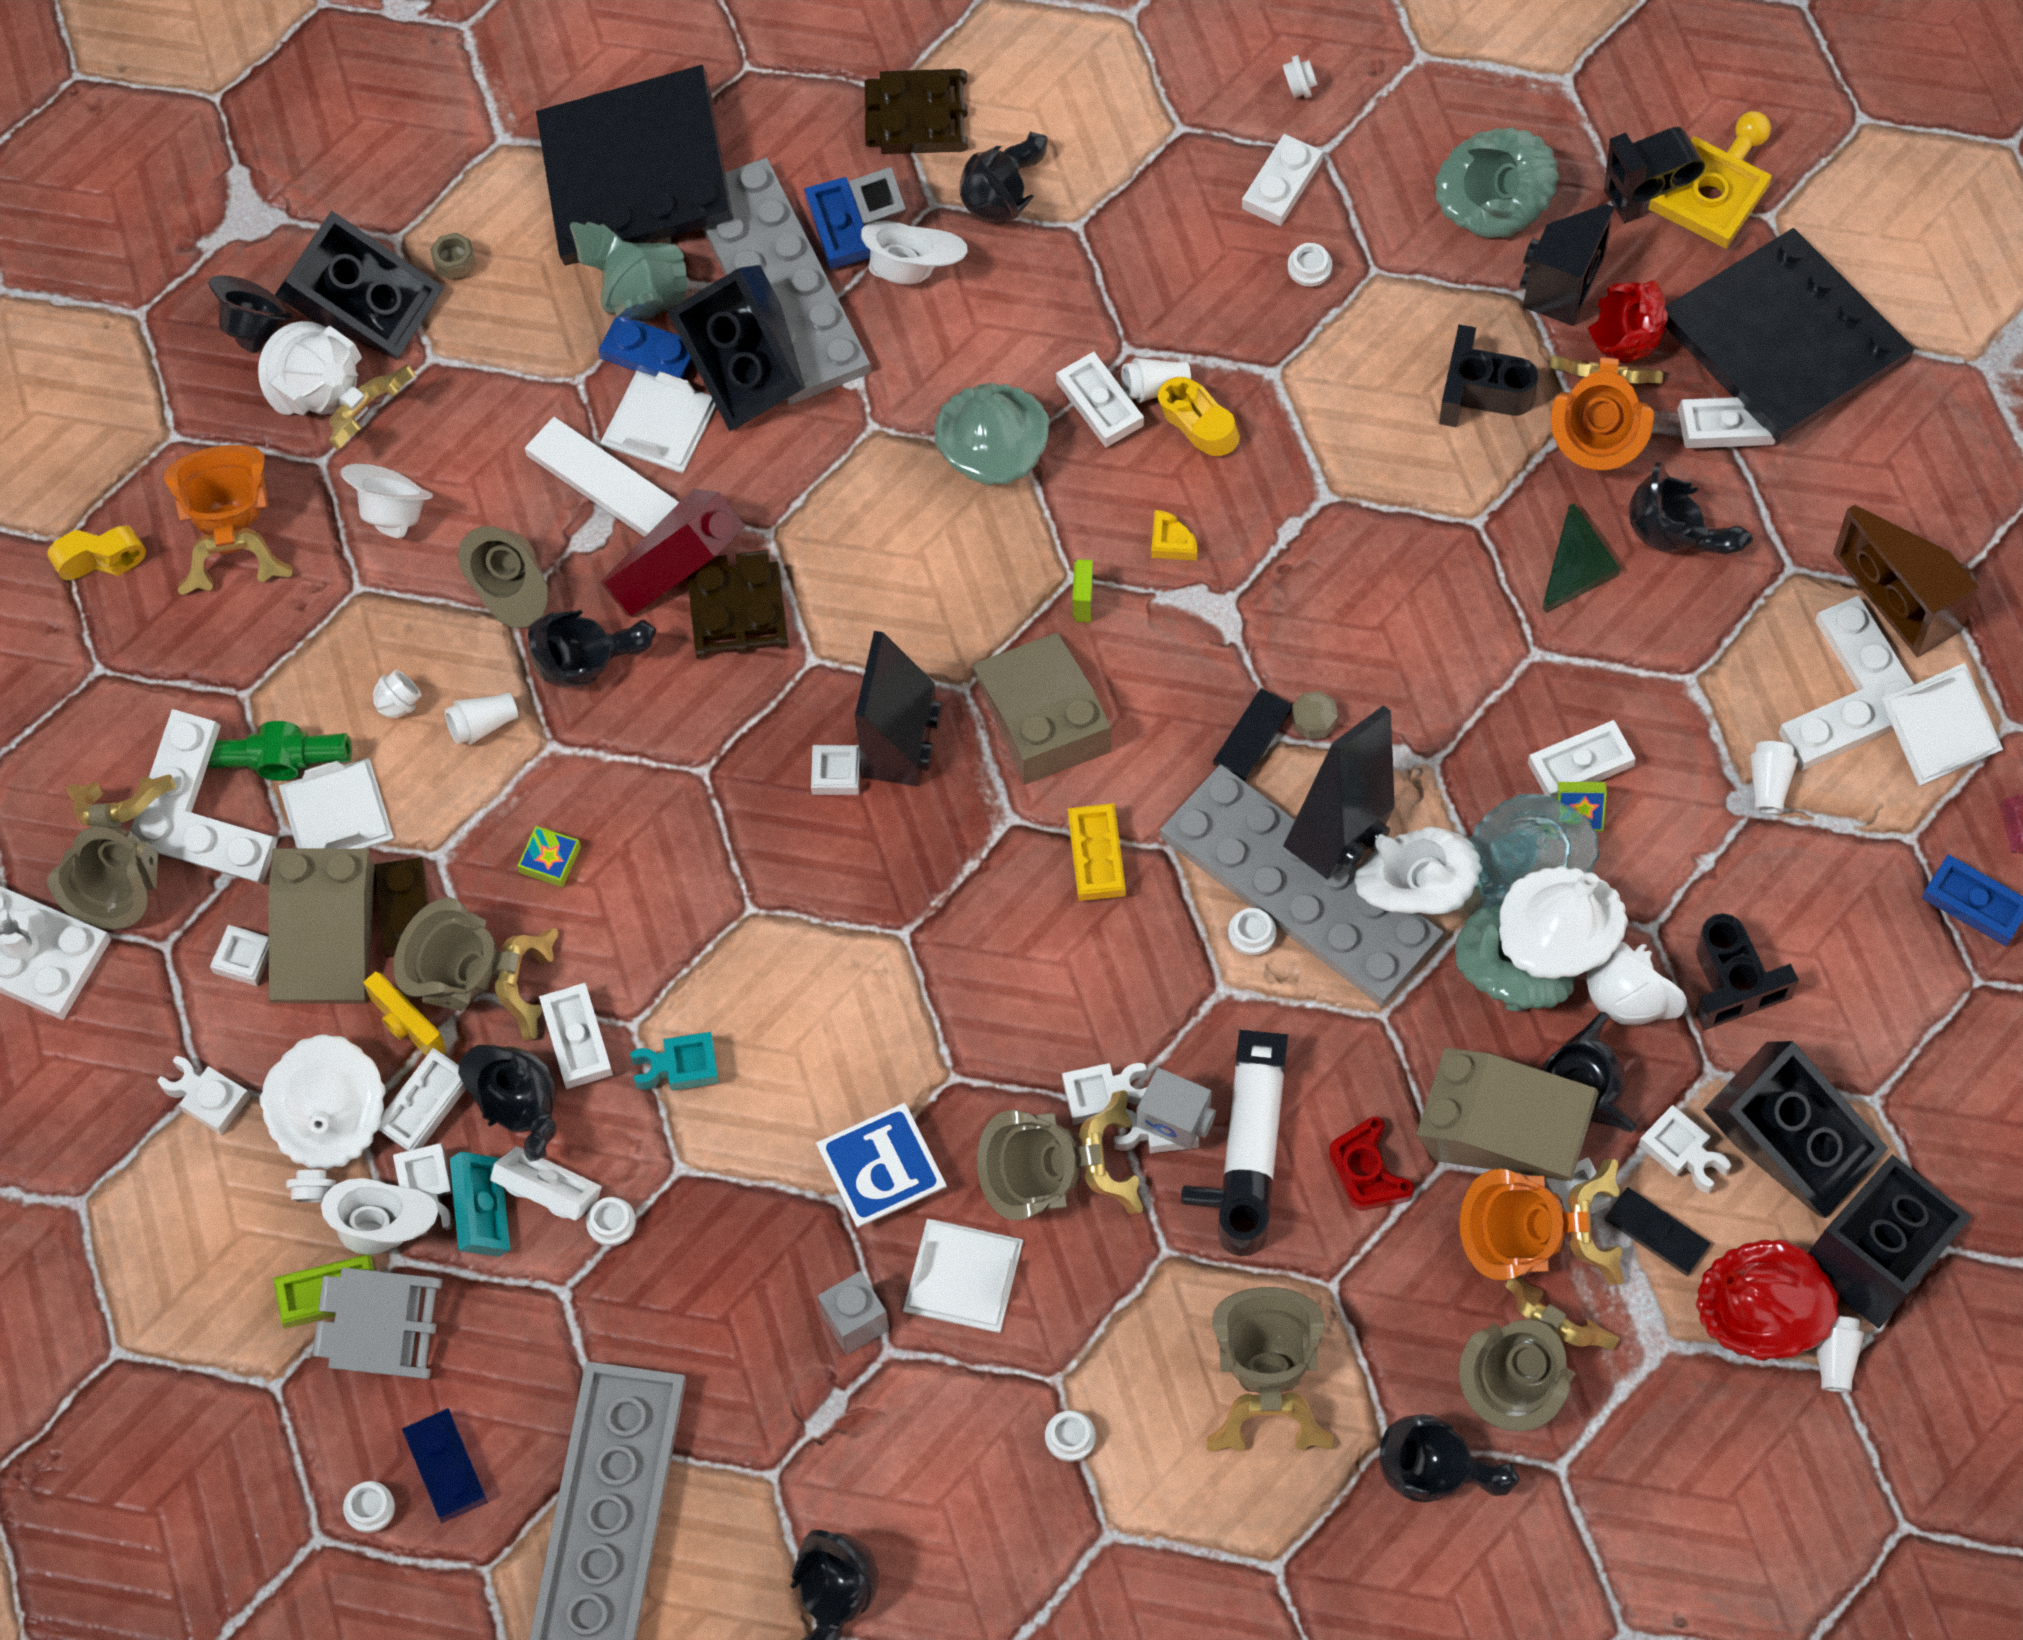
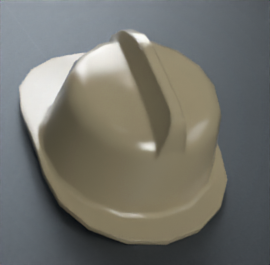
(504, 575)

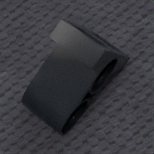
(1649, 169)
(1491, 389)
(1737, 962)

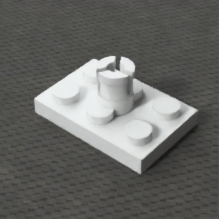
(45, 954)

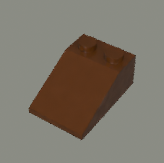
(1906, 578)

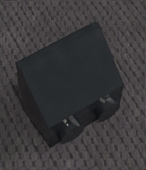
(1566, 263)

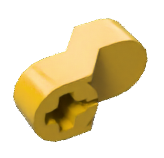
(1198, 416)
(84, 552)

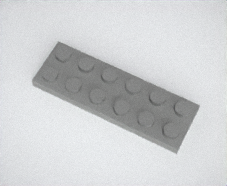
(771, 236)
(1240, 843)
(609, 1504)

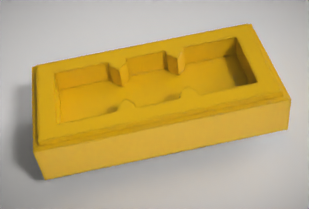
(1096, 852)
(401, 1016)

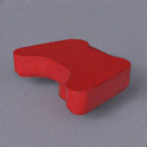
(1363, 1171)

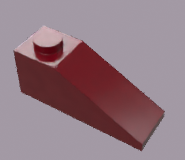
(673, 550)

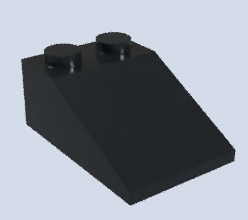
(359, 288)
(740, 344)
(895, 715)
(1347, 799)
(1796, 1126)
(1887, 1240)

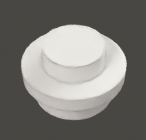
(1300, 77)
(1310, 264)
(1252, 931)
(309, 1186)
(611, 1221)
(1070, 1436)
(369, 1507)

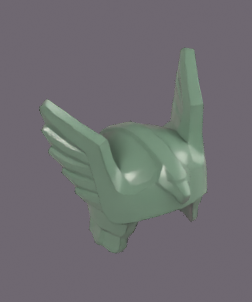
(635, 276)

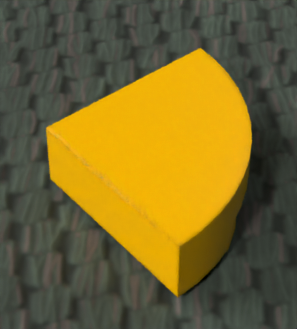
(1172, 538)

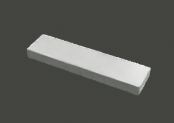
(599, 476)

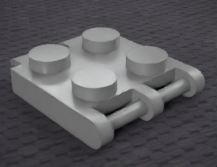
(376, 1322)

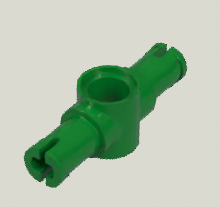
(280, 751)

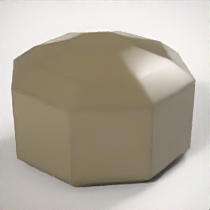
(453, 256)
(1314, 715)

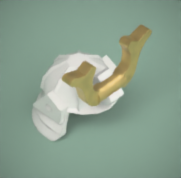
(316, 371)

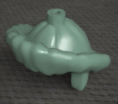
(1497, 182)
(992, 433)
(1485, 966)

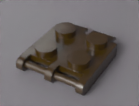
(914, 111)
(737, 603)

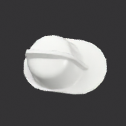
(908, 252)
(386, 498)
(377, 1215)

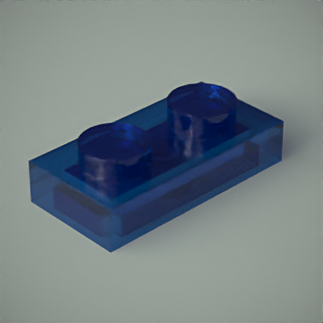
(445, 1465)

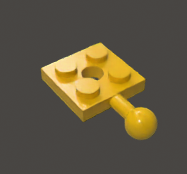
(1737, 181)

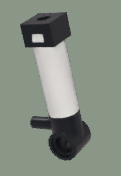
(1249, 1144)

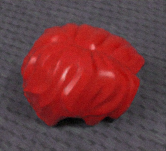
(1630, 321)

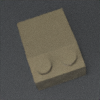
(1043, 707)
(320, 925)
(1505, 1116)

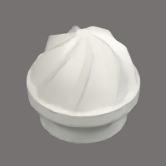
(395, 695)

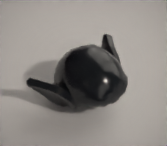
(1596, 1065)

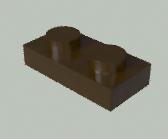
(401, 896)

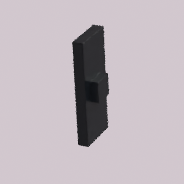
(1253, 734)
(1657, 1231)

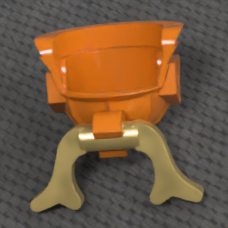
(1601, 418)
(222, 496)
(1518, 1224)

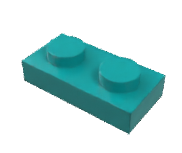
(479, 1205)

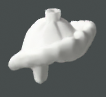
(1419, 872)
(1561, 922)
(323, 1102)

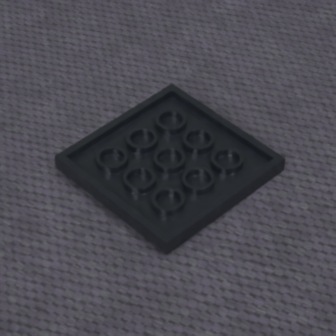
(636, 160)
(1786, 334)

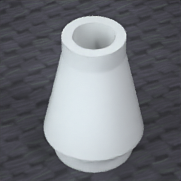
(1145, 377)
(478, 717)
(1772, 773)
(1839, 1355)

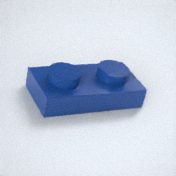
(837, 222)
(645, 349)
(1976, 900)

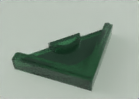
(1579, 562)

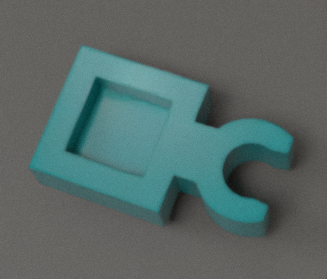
(686, 1063)

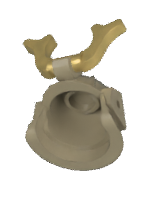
(109, 867)
(454, 959)
(1033, 1163)
(1268, 1345)
(1519, 1371)

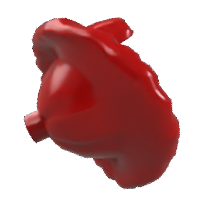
(1767, 1300)

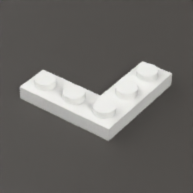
(1873, 672)
(188, 836)

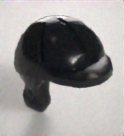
(992, 183)
(1672, 521)
(576, 649)
(513, 1092)
(1431, 1461)
(834, 1580)

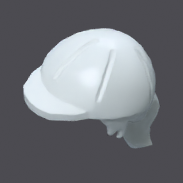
(1632, 990)

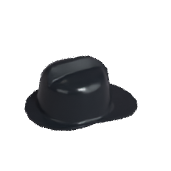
(247, 311)

